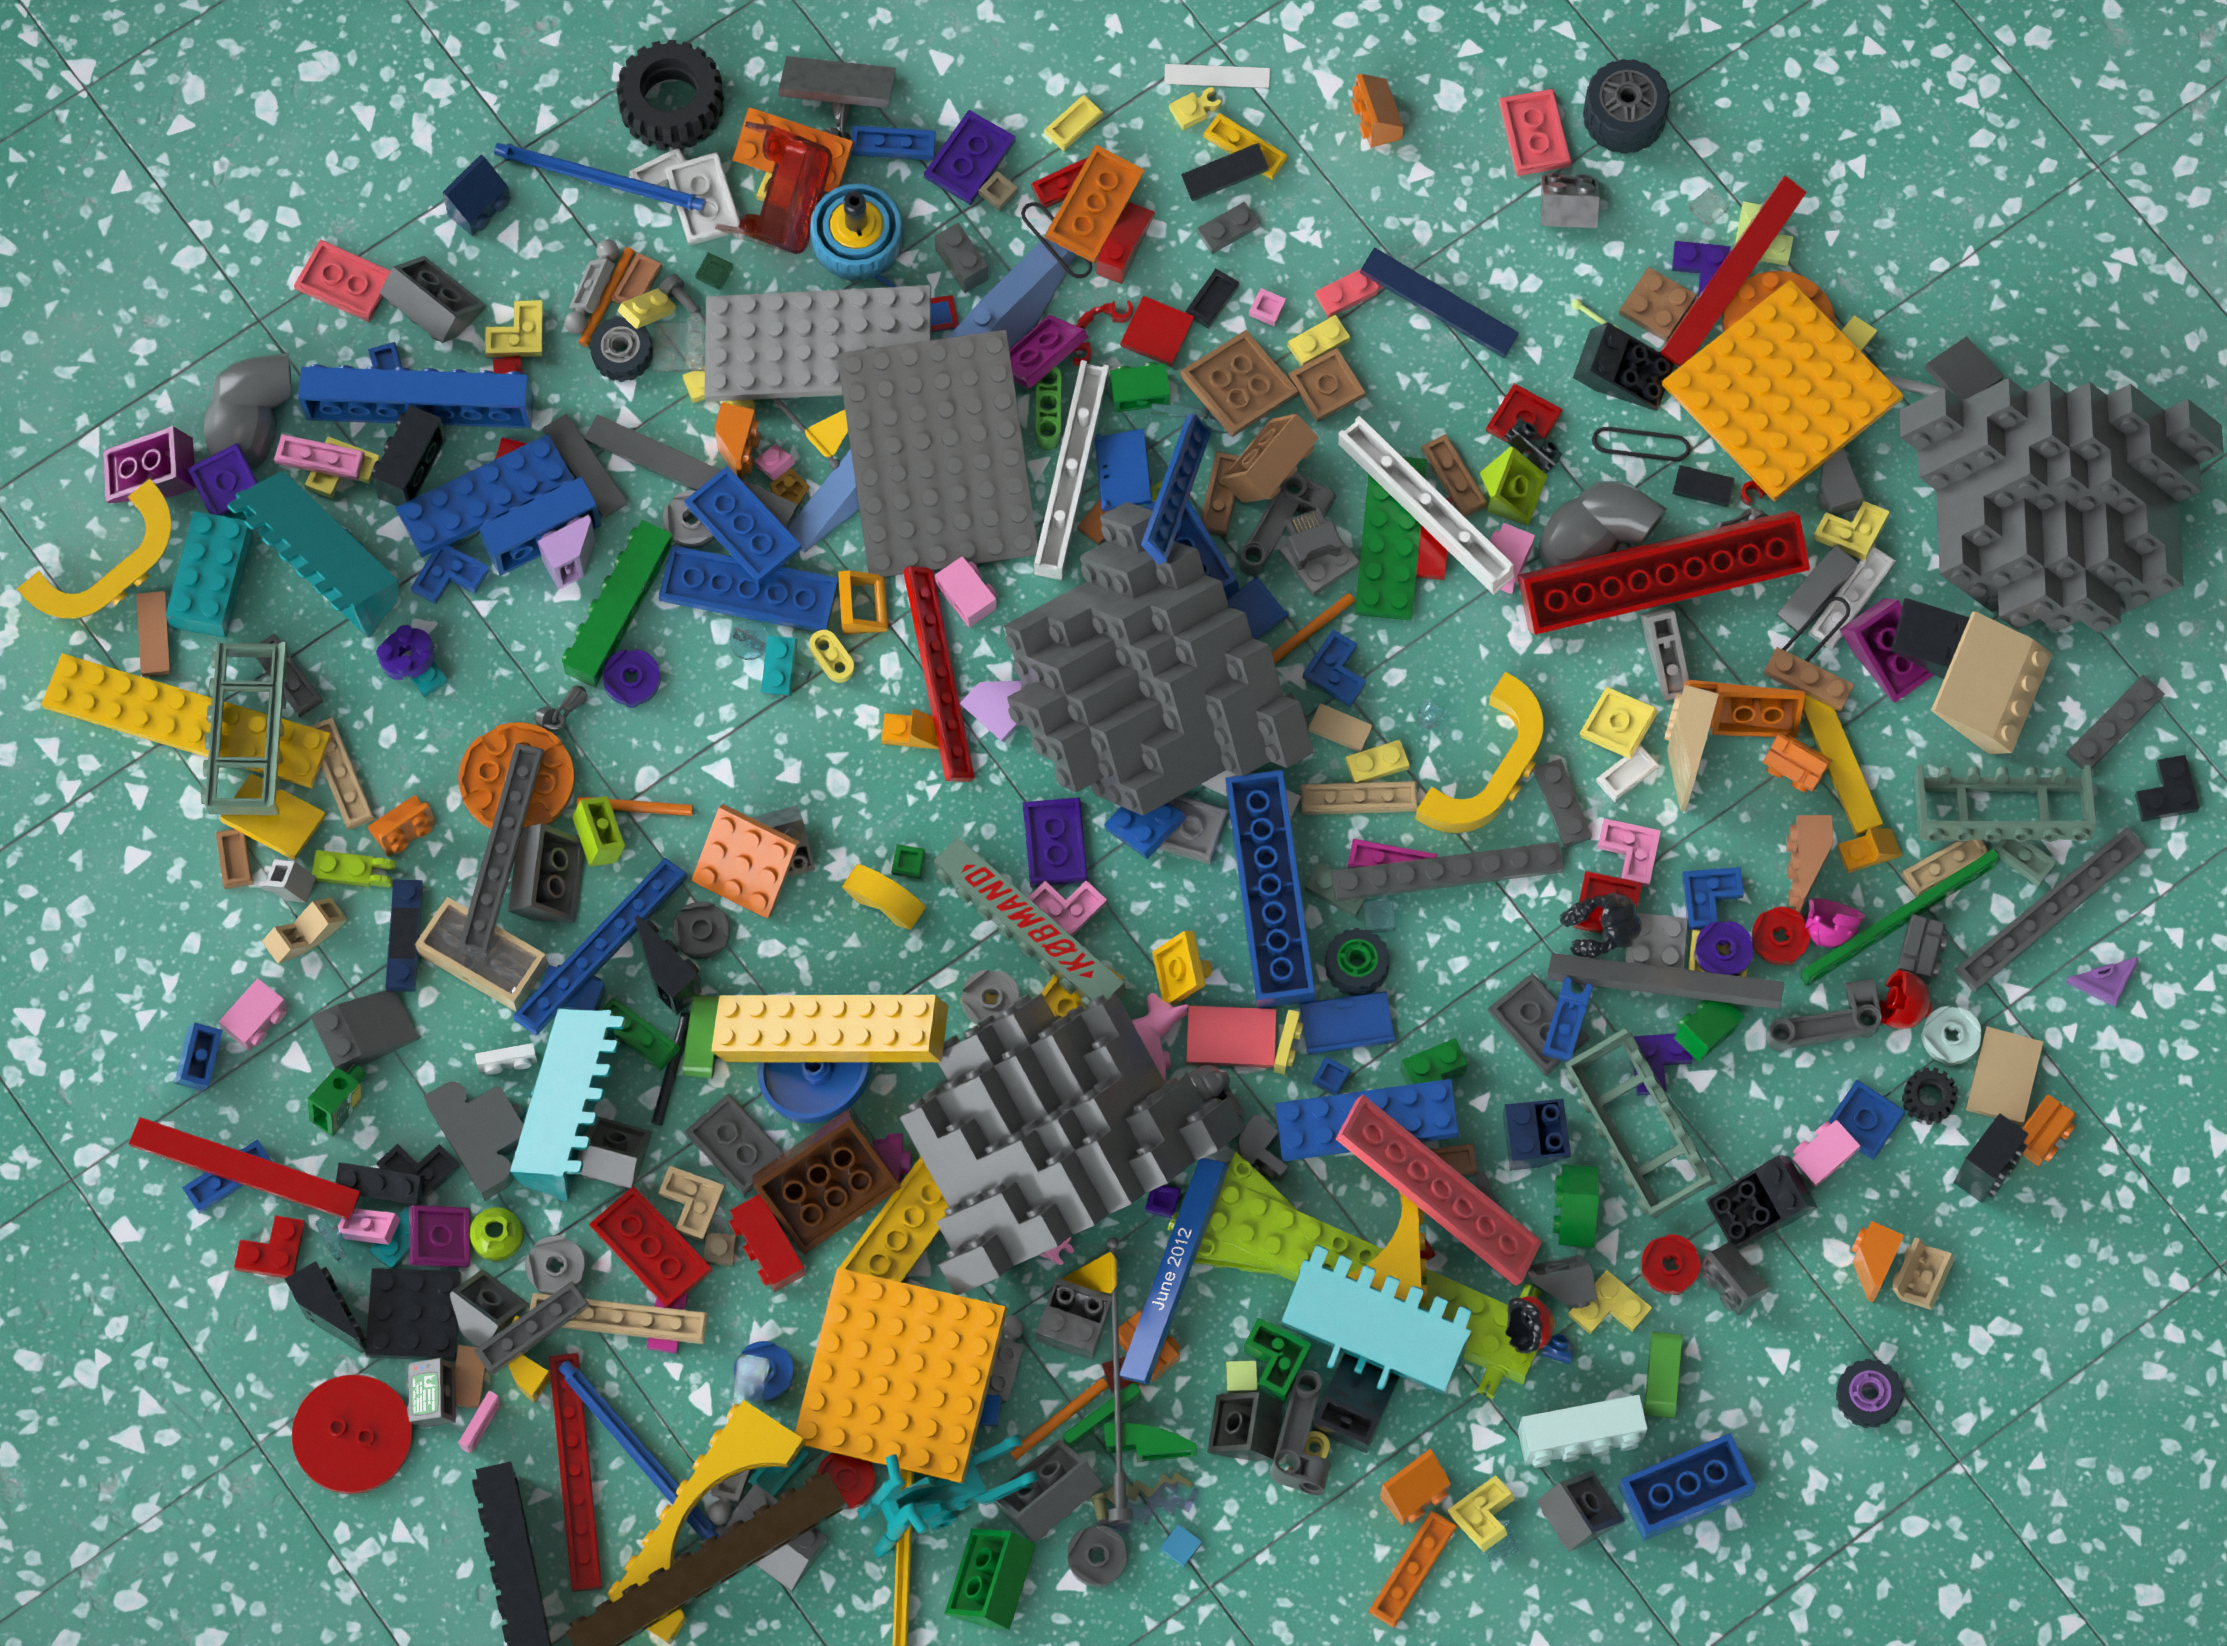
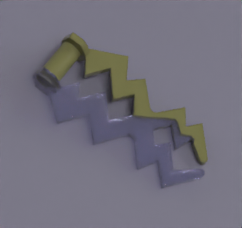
(1154, 1497)

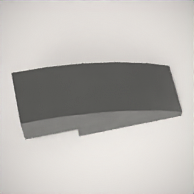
(1817, 588)

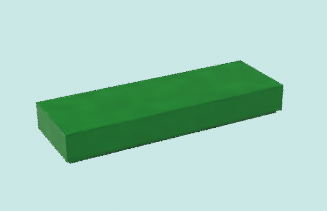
(642, 1036)
(1100, 1416)

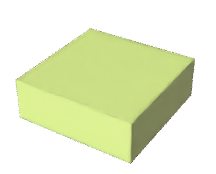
(1241, 1376)

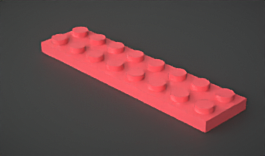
(1439, 1190)

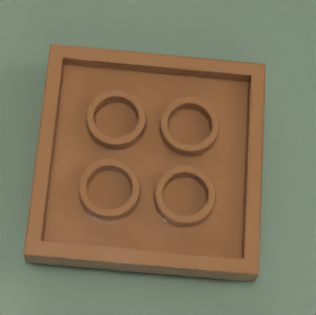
(1239, 383)

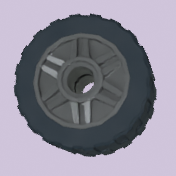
(1626, 106)

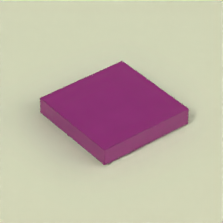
(439, 1236)

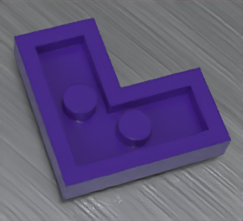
(1698, 259)
(1659, 1052)

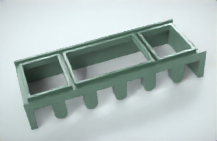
(275, 729)
(2005, 830)
(1605, 1127)

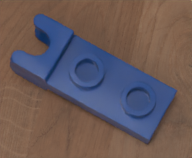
(1566, 1022)

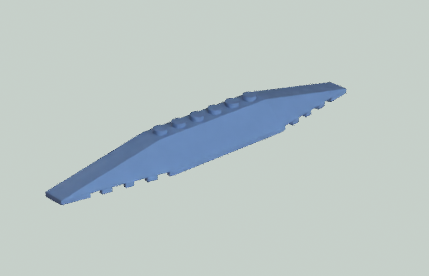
(1010, 306)

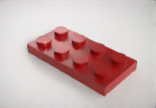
(650, 1247)

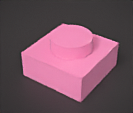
(1267, 307)
(774, 462)

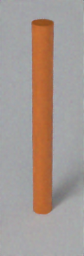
(605, 298)
(1312, 627)
(648, 807)
(1059, 1418)

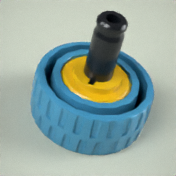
(856, 231)

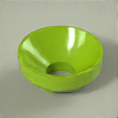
(500, 1247)

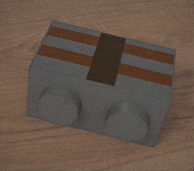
(961, 257)

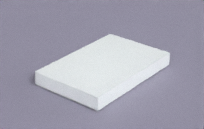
(708, 181)

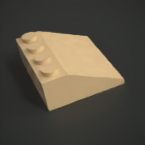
(1991, 684)
(1687, 737)

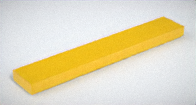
(1844, 768)

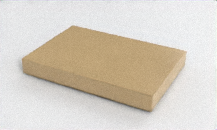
(2004, 1075)

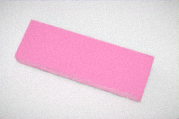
(319, 457)

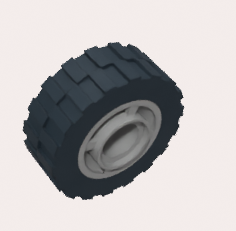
(624, 364)

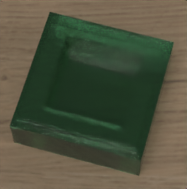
(714, 271)

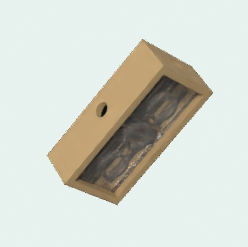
(507, 972)

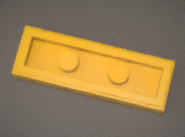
(1234, 138)

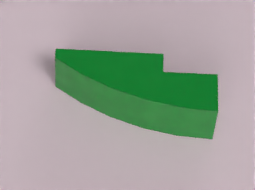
(1149, 1442)

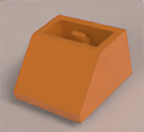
(1376, 110)
(736, 437)

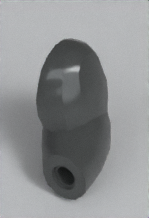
(246, 406)
(1598, 523)

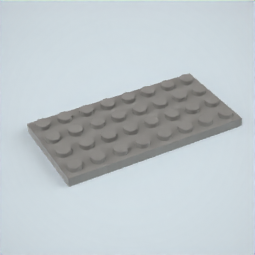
(792, 339)

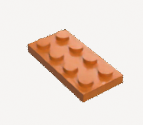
(750, 145)
(1094, 203)

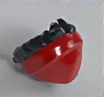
(1529, 1324)

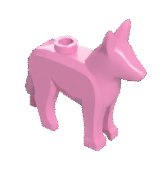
(1155, 1026)

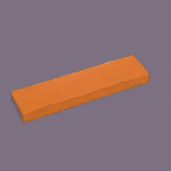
(1412, 1569)

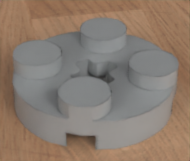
(682, 532)
(988, 982)
(565, 1252)

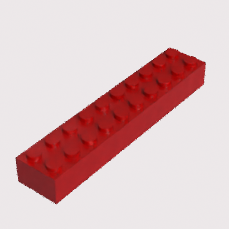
(1663, 572)

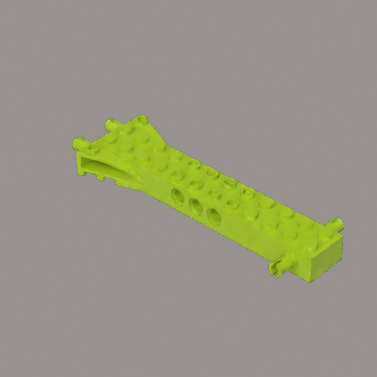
(1265, 1234)

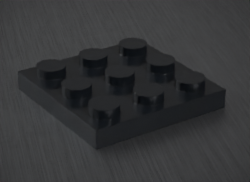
(412, 1314)

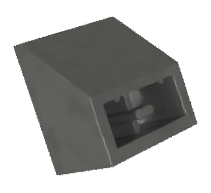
(1569, 201)
(791, 824)
(1732, 1278)
(1074, 1319)

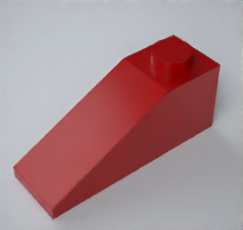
(1123, 242)

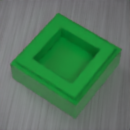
(908, 861)

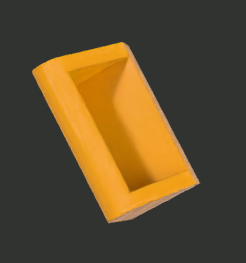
(859, 626)

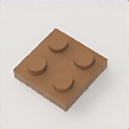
(1657, 304)
(1327, 385)

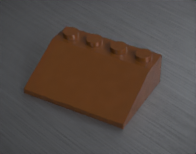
(825, 1181)

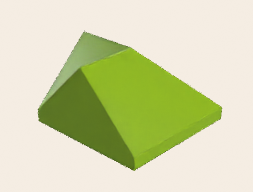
(1513, 486)

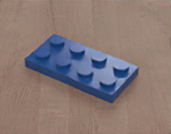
(742, 525)

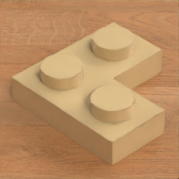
(699, 1197)

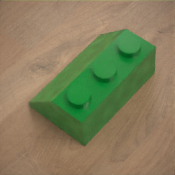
(990, 1578)

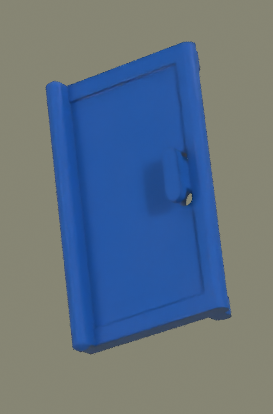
(1127, 471)
(1260, 607)
(1348, 1027)

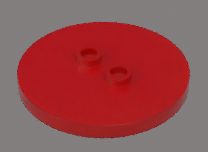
(352, 1434)

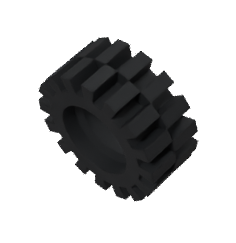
(1925, 1112)

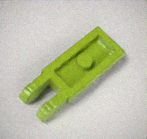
(351, 869)

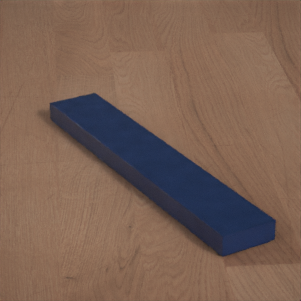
(1439, 302)

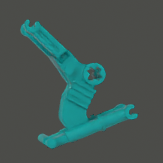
(936, 1499)

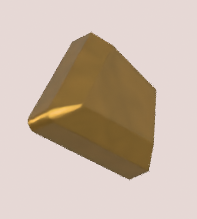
(790, 487)

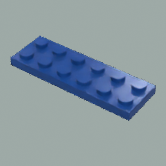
(483, 493)
(724, 587)
(1311, 1125)

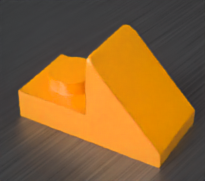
(909, 730)
(1869, 850)

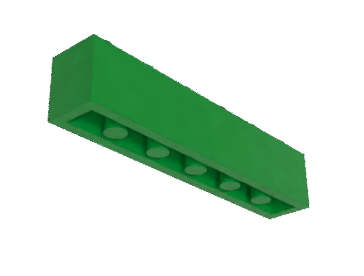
(618, 603)

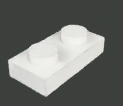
(518, 1057)

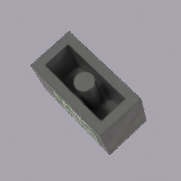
(431, 1393)

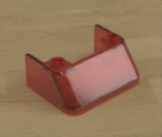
(792, 192)

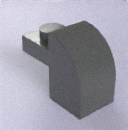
(1255, 1147)

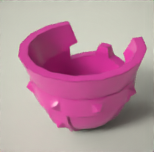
(1832, 922)

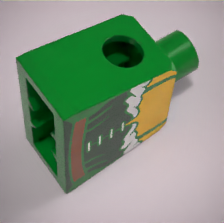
(336, 1099)

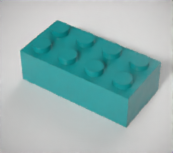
(209, 574)

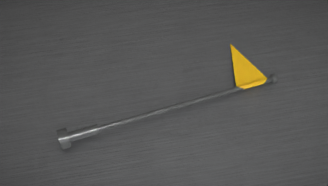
(824, 435)
(1102, 1277)

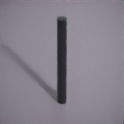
(671, 1071)

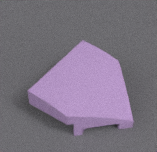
(990, 706)

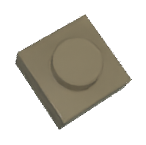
(998, 190)
(719, 1249)

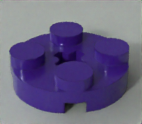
(397, 644)
(631, 693)
(1724, 933)

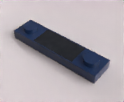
(403, 935)

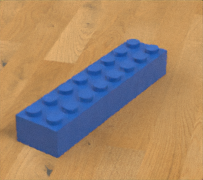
(382, 395)
(1270, 889)

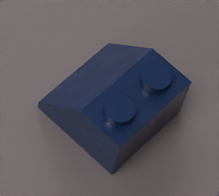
(476, 196)

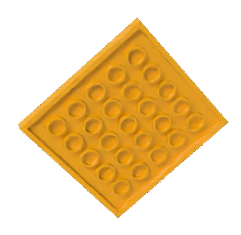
(1782, 390)
(900, 1374)

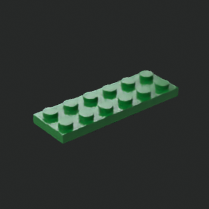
(1388, 554)

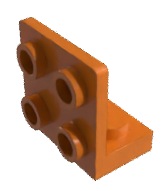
(402, 825)

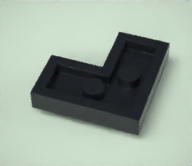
(2174, 797)
(435, 1166)

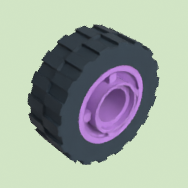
(1862, 1410)

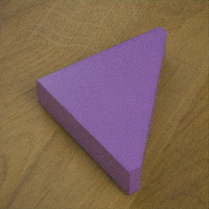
(2106, 981)

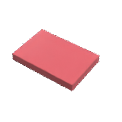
(1535, 132)
(343, 280)
(1231, 1036)

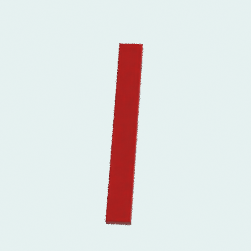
(1733, 271)
(938, 674)
(245, 1168)
(575, 1479)

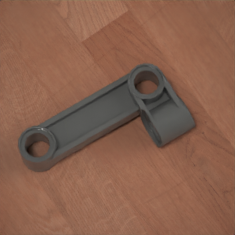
(1273, 521)
(1833, 1025)
(1307, 1471)

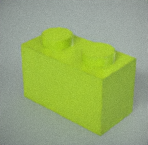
(598, 831)

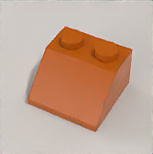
(1874, 1255)
(1416, 1488)

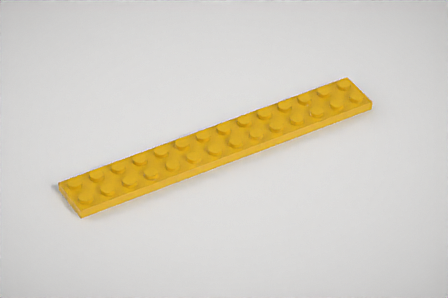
(909, 1218)

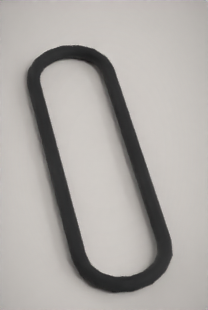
(1046, 244)
(1646, 433)
(1812, 619)

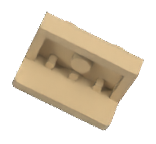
(1922, 1274)

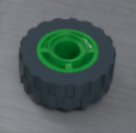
(1360, 945)

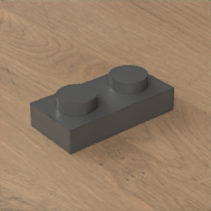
(1228, 227)

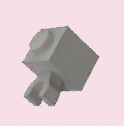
(288, 880)

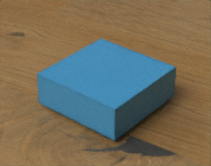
(1181, 1545)

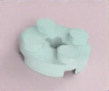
(1953, 1019)

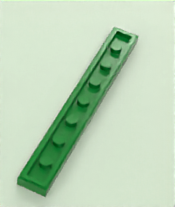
(1899, 917)

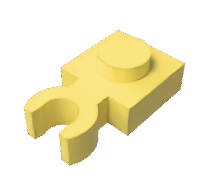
(1192, 110)

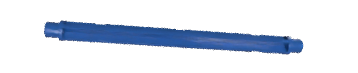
(600, 177)
(633, 1445)

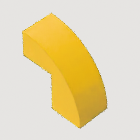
(882, 893)
(529, 1375)

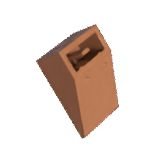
(1810, 846)

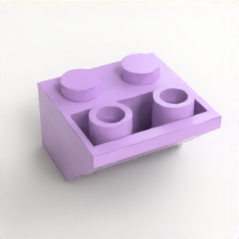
(568, 551)

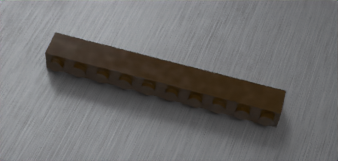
(710, 1566)

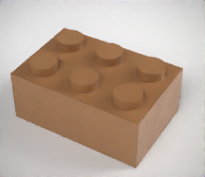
(1270, 459)

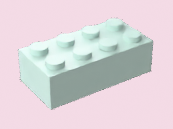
(1582, 1430)

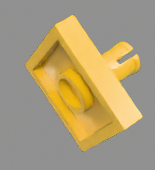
(1180, 968)

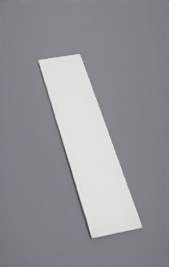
(1217, 75)

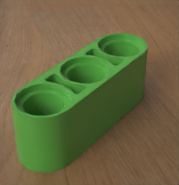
(1048, 419)
(698, 1057)
(1663, 1374)

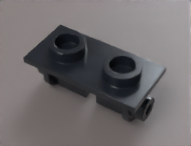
(1544, 452)

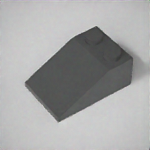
(364, 1029)

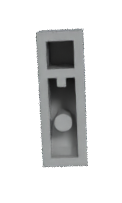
(1665, 650)

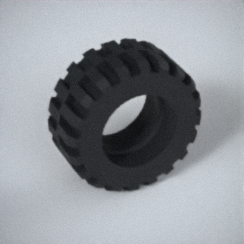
(666, 63)

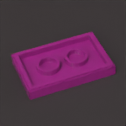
(1043, 349)

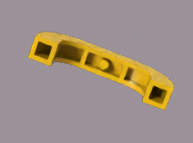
(114, 584)
(1466, 815)

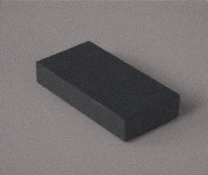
(1212, 298)
(1703, 486)

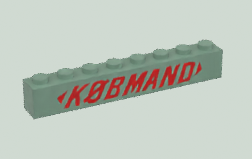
(1026, 924)

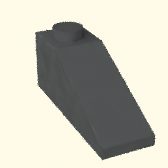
(1838, 486)

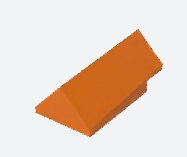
(1753, 709)

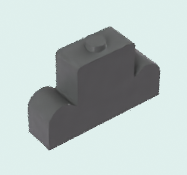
(479, 1132)

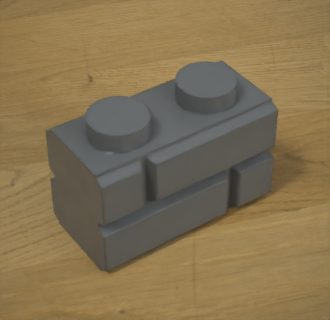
(1921, 947)

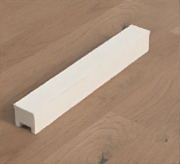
(1071, 471)
(1426, 505)

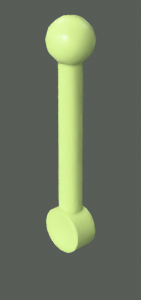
(1577, 304)

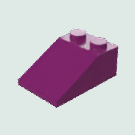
(156, 456)
(1871, 640)

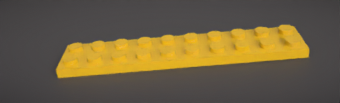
(177, 717)

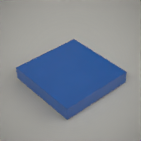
(1868, 1118)

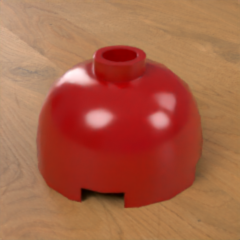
(1905, 1001)

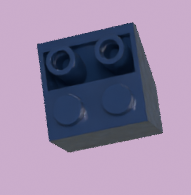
(1536, 1133)

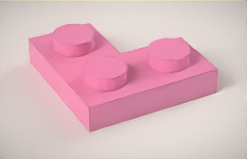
(1636, 843)
(1069, 913)

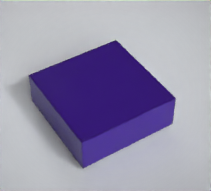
(1163, 1201)

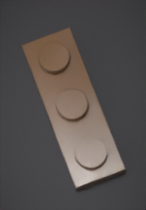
(1809, 678)

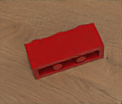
(766, 1243)

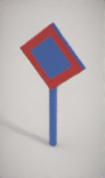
(942, 309)

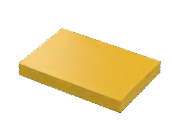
(283, 832)

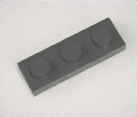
(1562, 803)

